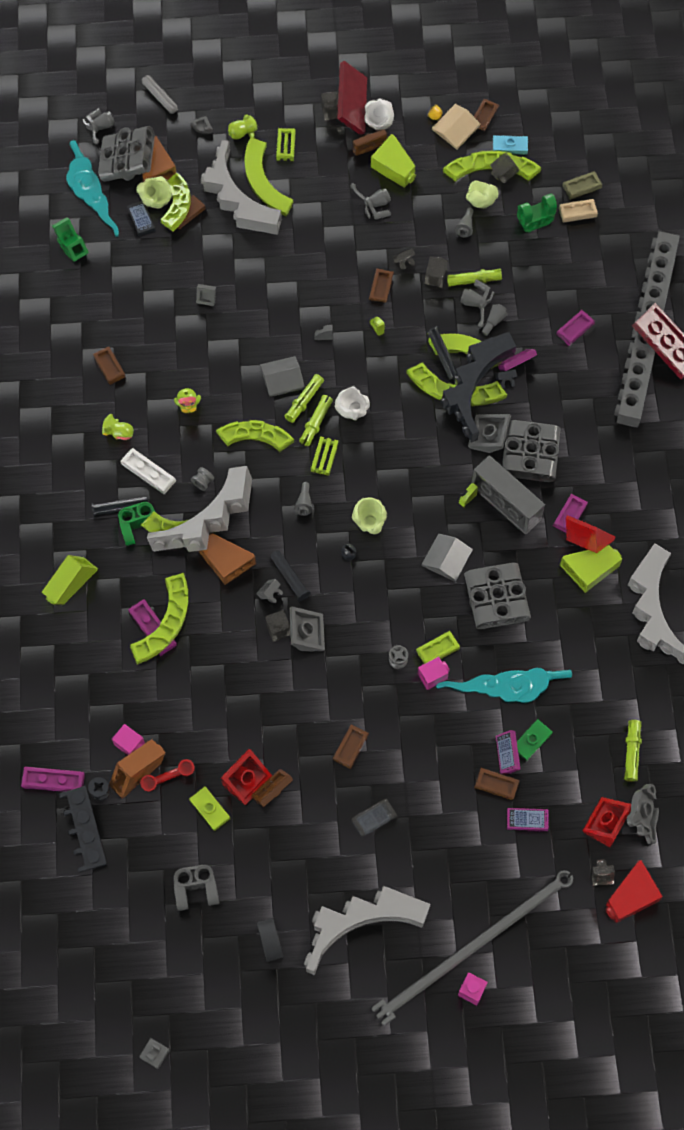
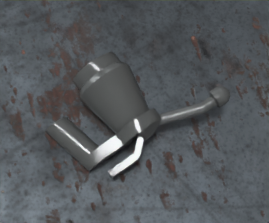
(101, 122)
(378, 199)
(474, 299)

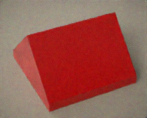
(587, 535)
(245, 777)
(607, 820)

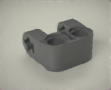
(194, 883)

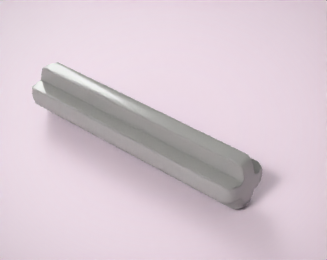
(163, 98)

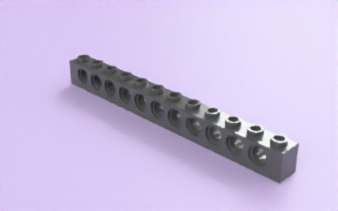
(628, 414)

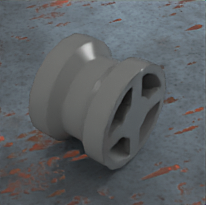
(202, 479)
(398, 652)

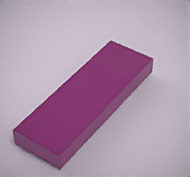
(147, 621)
(51, 779)

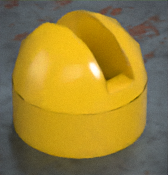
(435, 113)

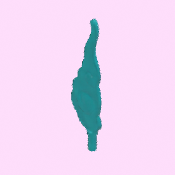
(87, 186)
(510, 685)

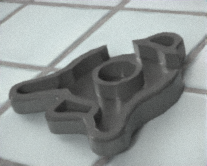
(643, 813)

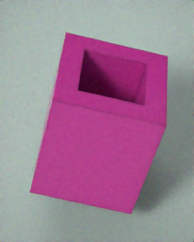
(433, 672)
(127, 740)
(472, 988)

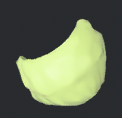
(155, 192)
(481, 194)
(369, 515)

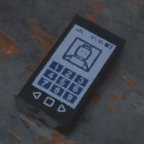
(141, 218)

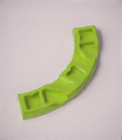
(482, 160)
(258, 180)
(433, 386)
(171, 623)

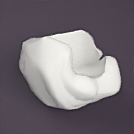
(379, 114)
(352, 403)

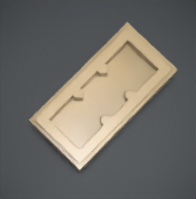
(578, 210)

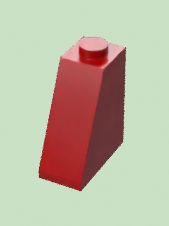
(633, 894)

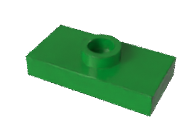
(533, 740)

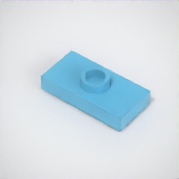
(511, 144)

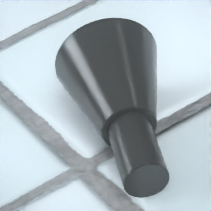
(464, 227)
(497, 313)
(303, 504)

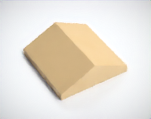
(456, 126)

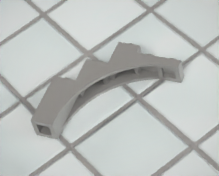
(246, 211)
(214, 518)
(648, 609)
(390, 907)

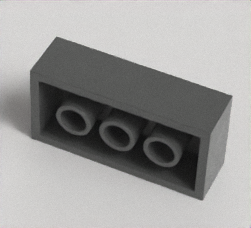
(508, 495)

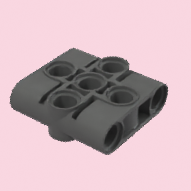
(126, 154)
(546, 440)
(481, 586)

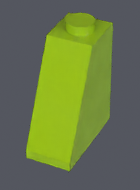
(393, 162)
(590, 567)
(68, 579)

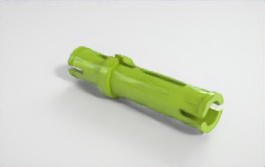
(469, 278)
(300, 404)
(312, 426)
(633, 744)

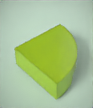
(378, 325)
(472, 492)

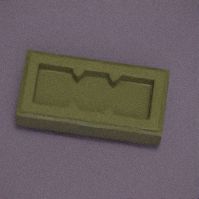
(582, 185)

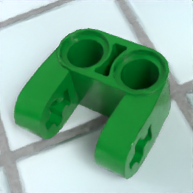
(537, 215)
(135, 512)

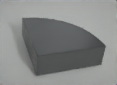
(202, 125)
(324, 334)

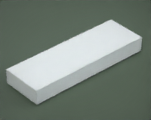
(148, 471)

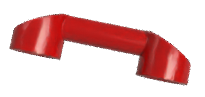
(150, 782)

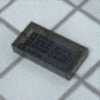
(374, 817)

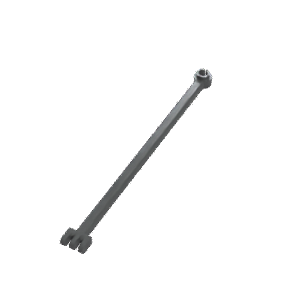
(469, 949)

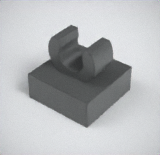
(206, 295)
(268, 590)
(154, 1053)

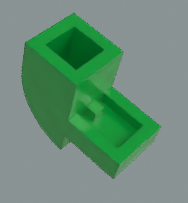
(68, 239)

